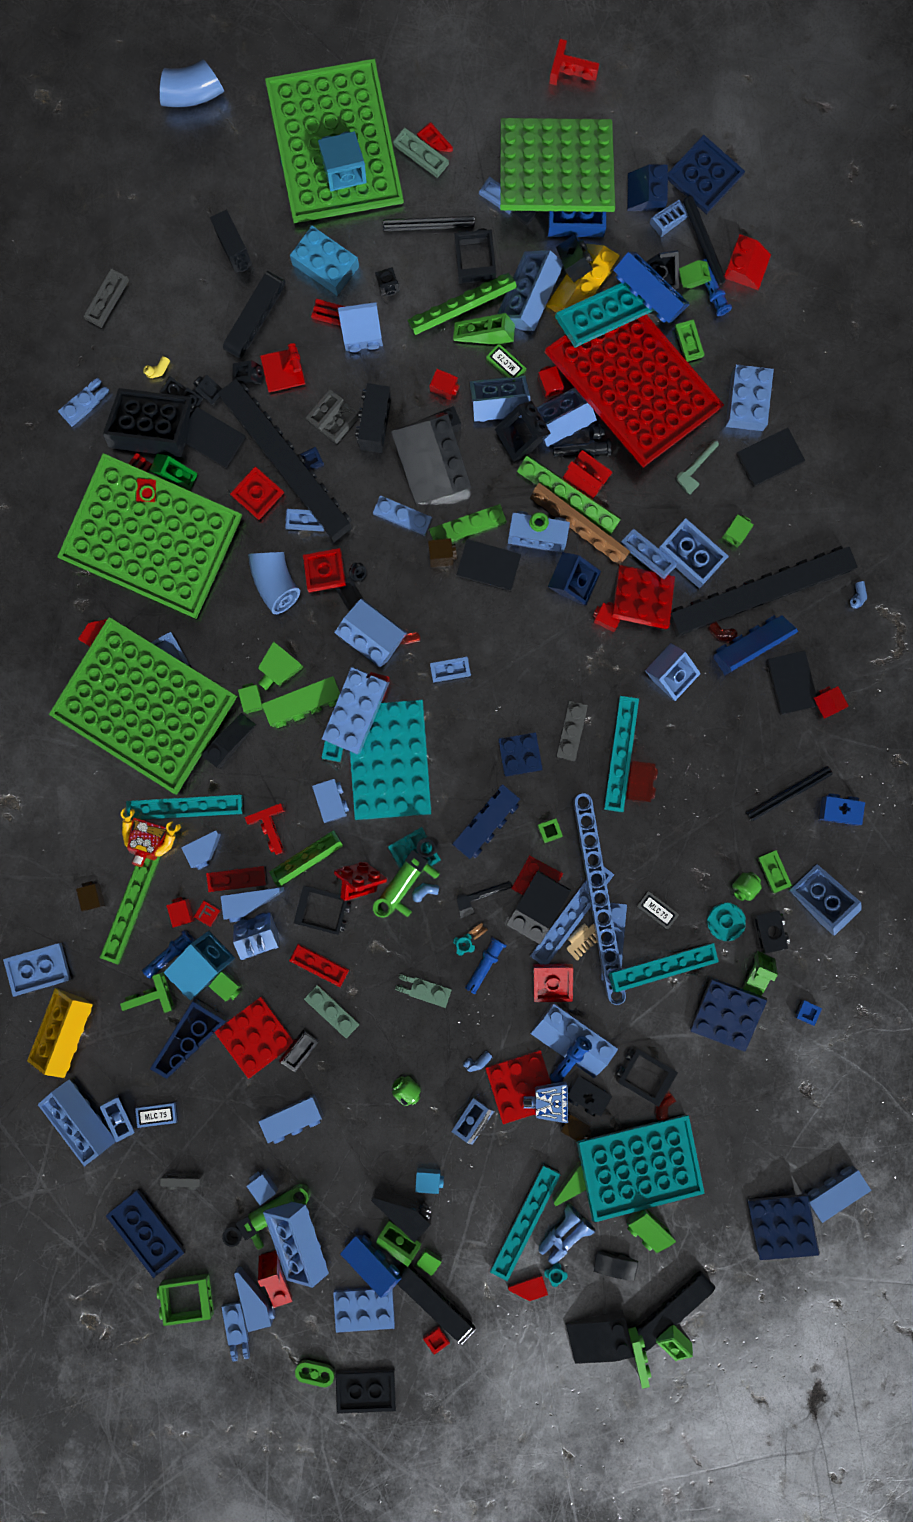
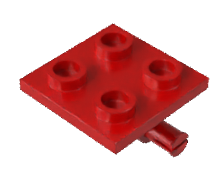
(283, 369)

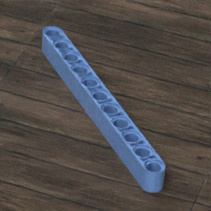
(598, 868)

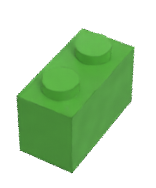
(398, 1244)

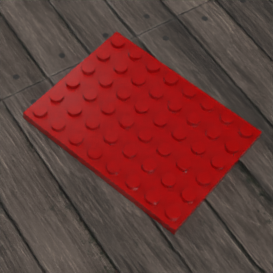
(637, 386)

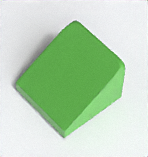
(429, 1262)

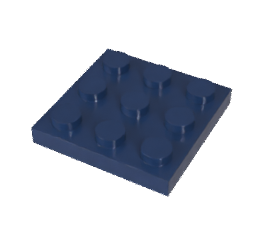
(705, 174)
(728, 1014)
(784, 1227)

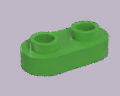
(314, 1375)

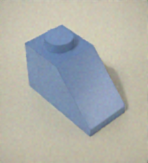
(201, 850)

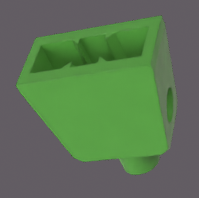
(278, 667)

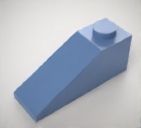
(255, 1304)

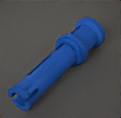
(717, 295)
(175, 948)
(489, 957)
(574, 1055)

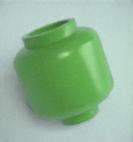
(747, 886)
(406, 1090)

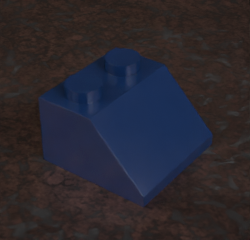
(648, 188)
(574, 578)

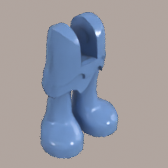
(583, 1229)

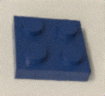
(520, 754)

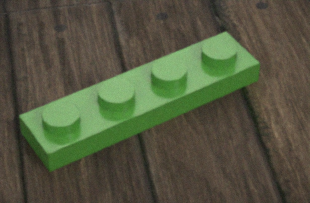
(469, 524)
(305, 858)

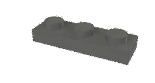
(106, 298)
(572, 731)

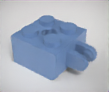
(255, 935)

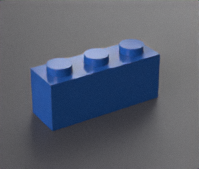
(371, 1265)

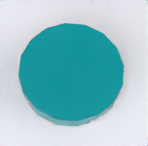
(726, 921)

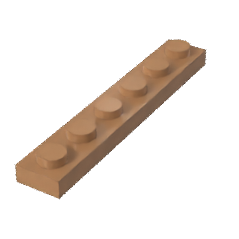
(580, 524)

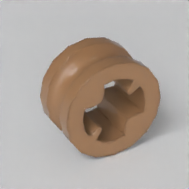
(478, 930)

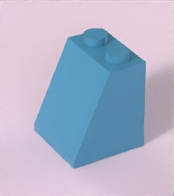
(342, 160)
(199, 965)

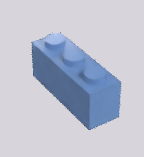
(291, 1119)
(837, 1193)

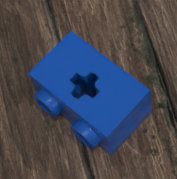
(830, 809)

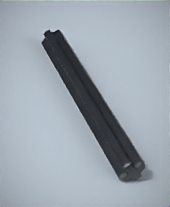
(428, 223)
(704, 239)
(789, 793)

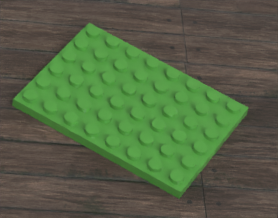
(327, 104)
(152, 548)
(143, 705)

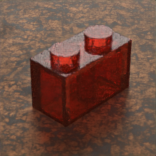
(640, 781)

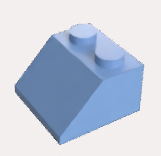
(673, 671)

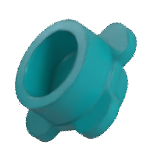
(459, 941)
(555, 1280)

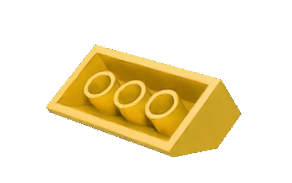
(572, 292)
(59, 1033)

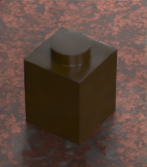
(90, 896)
(576, 1128)

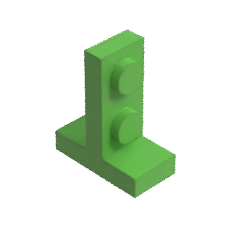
(761, 974)
(162, 993)

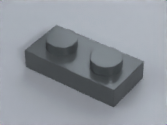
(173, 1181)

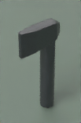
(464, 900)

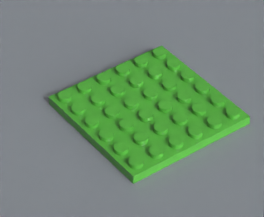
(557, 165)

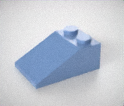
(360, 327)
(826, 899)
(243, 904)

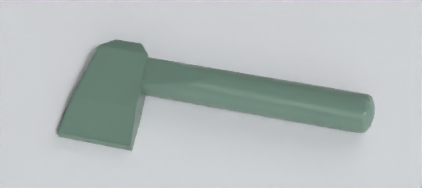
(685, 479)

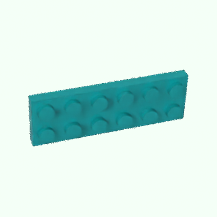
(601, 314)

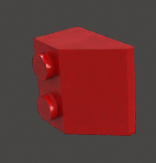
(747, 262)

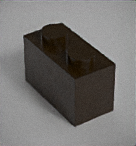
(442, 552)

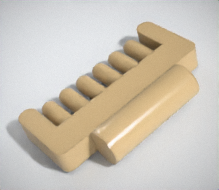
(579, 937)

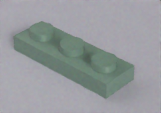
(421, 152)
(332, 1011)

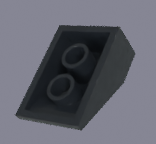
(538, 907)
(403, 1212)
(600, 1338)

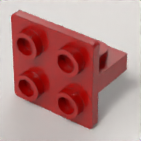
(587, 474)
(359, 880)

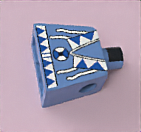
(549, 1102)

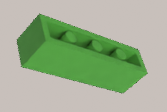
(302, 701)

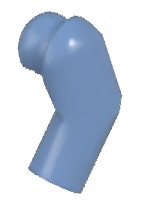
(861, 595)
(423, 889)
(478, 1064)

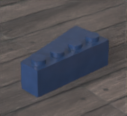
(486, 821)
(190, 1033)

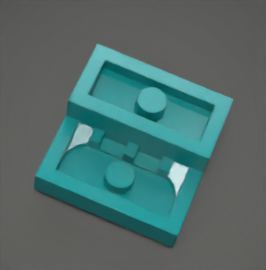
(402, 848)

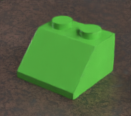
(651, 1230)

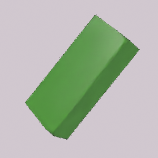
(675, 1343)

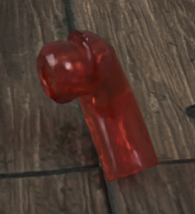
(723, 634)
(411, 638)
(662, 1110)

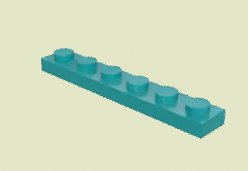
(621, 754)
(186, 807)
(663, 967)
(525, 1222)

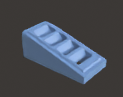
(657, 224)

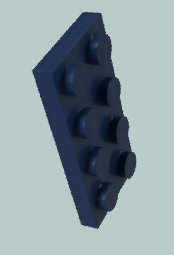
(145, 1233)

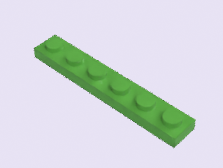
(462, 303)
(570, 494)

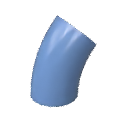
(189, 85)
(273, 580)

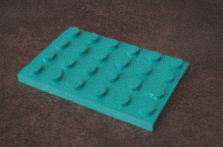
(392, 768)
(640, 1168)

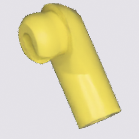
(156, 371)

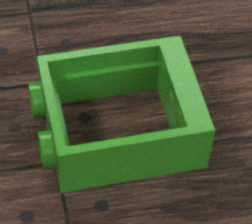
(191, 1316)

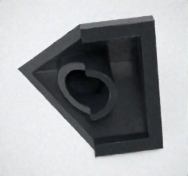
(667, 266)

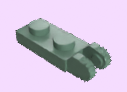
(425, 990)

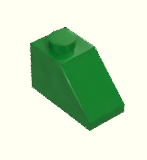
(173, 471)

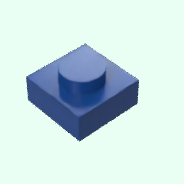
(808, 1012)

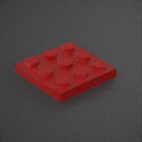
(643, 597)
(254, 1037)
(514, 1080)

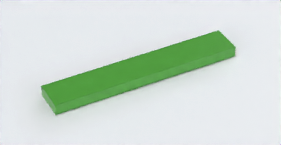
(128, 911)

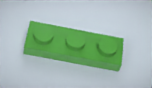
(640, 1357)

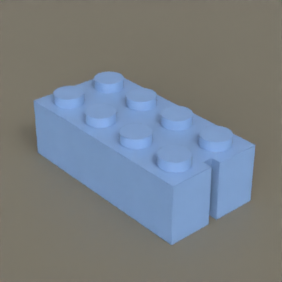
(355, 710)

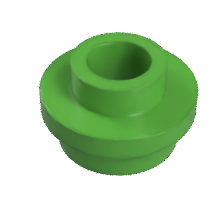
(538, 516)

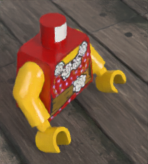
(146, 838)

